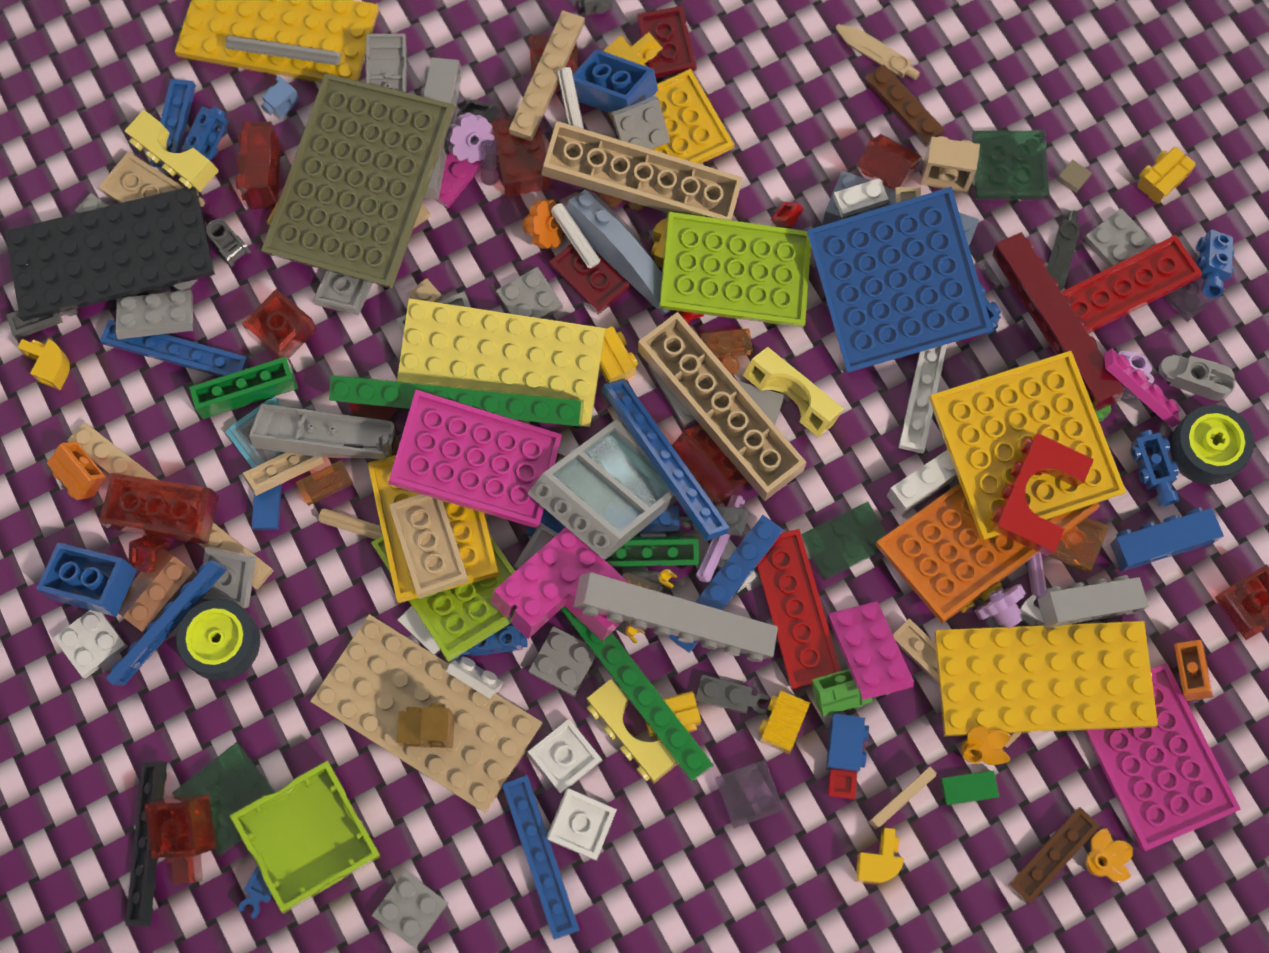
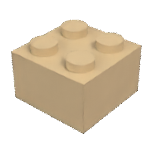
(950, 163)

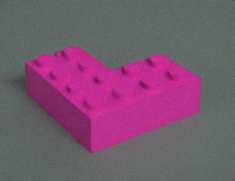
(550, 583)

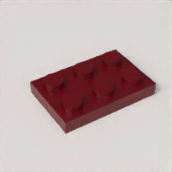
(671, 32)
(595, 285)

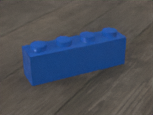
(1166, 539)

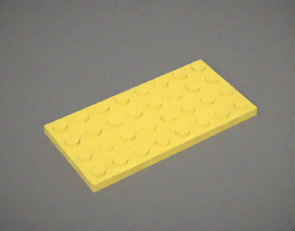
(500, 352)

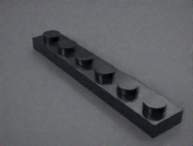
(143, 865)

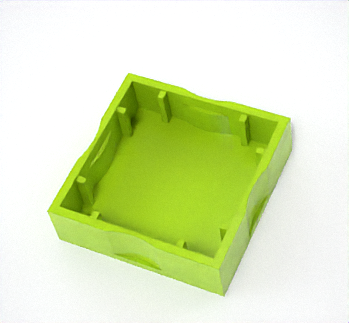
(305, 837)

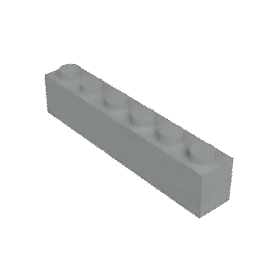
(442, 84)

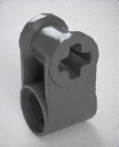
(229, 244)

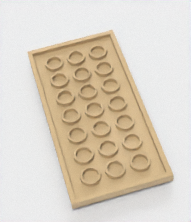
(389, 672)

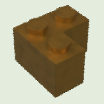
(426, 727)

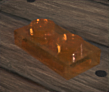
(324, 483)

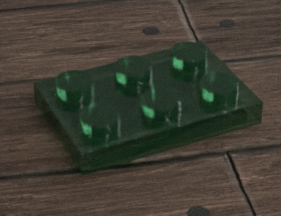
(844, 540)

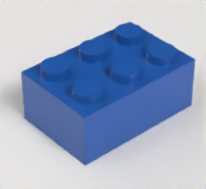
(613, 82)
(86, 579)

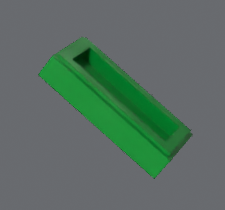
(969, 788)

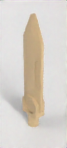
(877, 51)

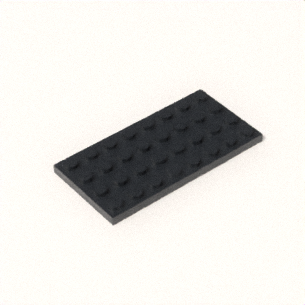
(109, 253)

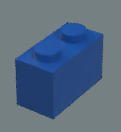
(846, 743)

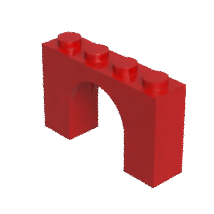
(1014, 515)

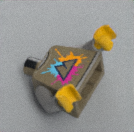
(646, 579)

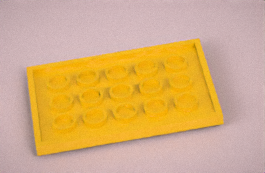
(467, 526)

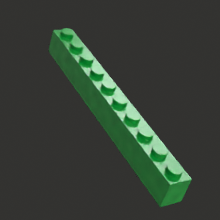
(505, 404)

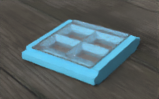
(240, 432)

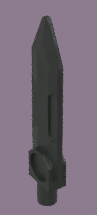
(1064, 248)

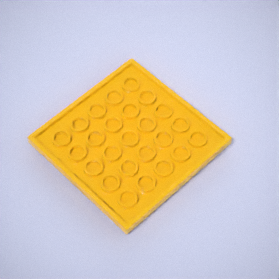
(994, 416)

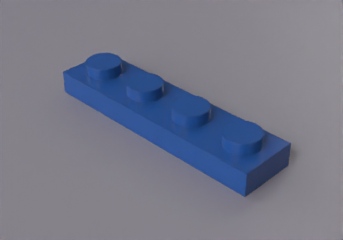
(176, 114)

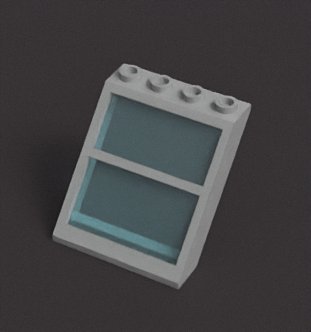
(604, 490)

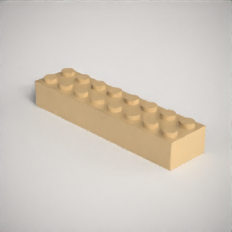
(639, 174)
(721, 406)

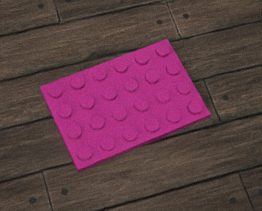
(473, 458)
(1164, 772)

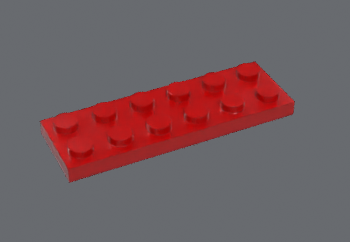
(1132, 283)
(797, 611)

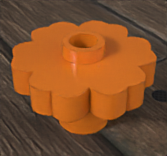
(542, 225)

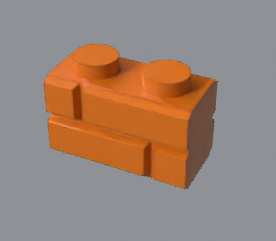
(76, 470)
(1193, 670)

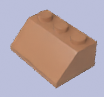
(154, 590)

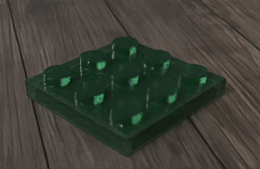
(1011, 165)
(232, 785)

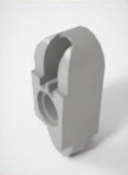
(1179, 369)

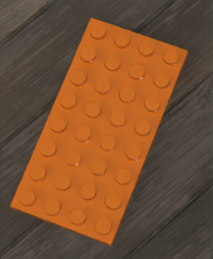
(948, 562)

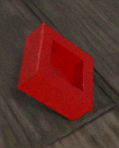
(787, 214)
(842, 784)

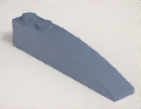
(617, 244)

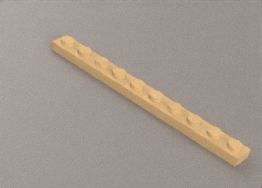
(116, 461)

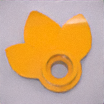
(985, 746)
(1112, 855)

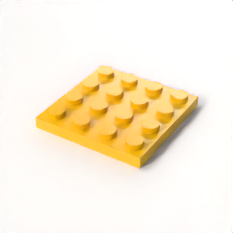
(690, 120)

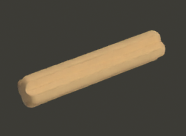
(350, 524)

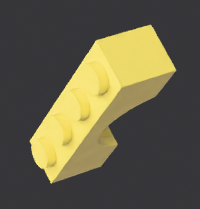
(190, 165)
(772, 372)
(652, 757)

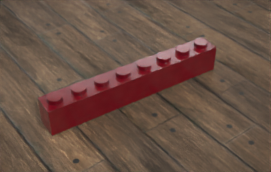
(1056, 317)

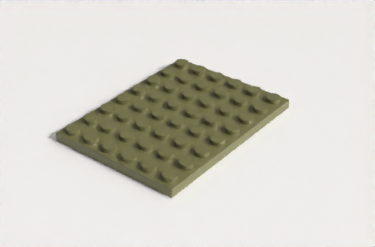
(358, 180)

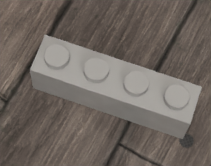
(1092, 602)

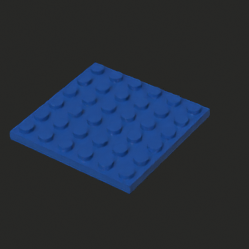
(899, 280)

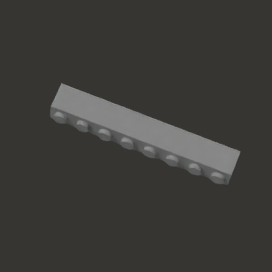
(675, 616)

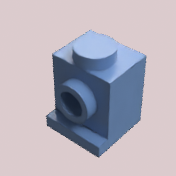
(280, 99)

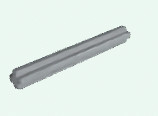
(283, 50)

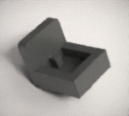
(595, 6)

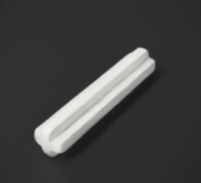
(570, 97)
(575, 235)

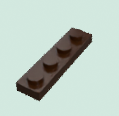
(904, 105)
(1053, 855)

